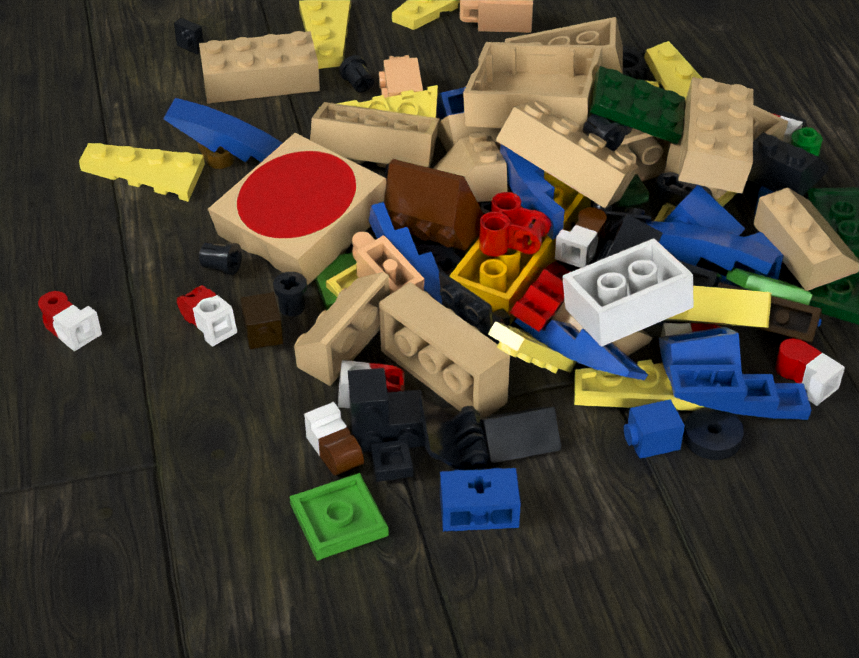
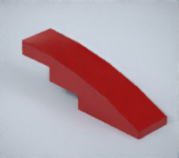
(542, 297)

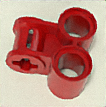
(511, 227)

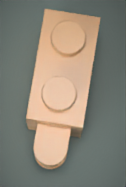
(498, 15)
(400, 75)
(381, 256)

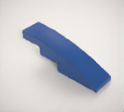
(219, 129)
(535, 192)
(403, 242)
(723, 248)
(584, 349)
(738, 393)

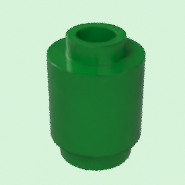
(807, 139)

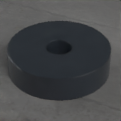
(700, 437)

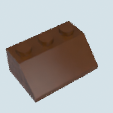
(432, 204)

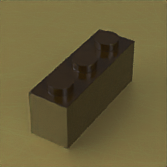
(789, 318)

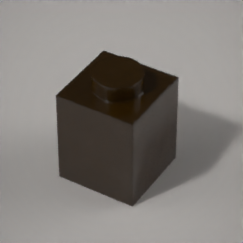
(261, 320)

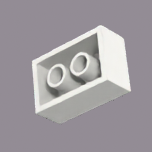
(628, 291)

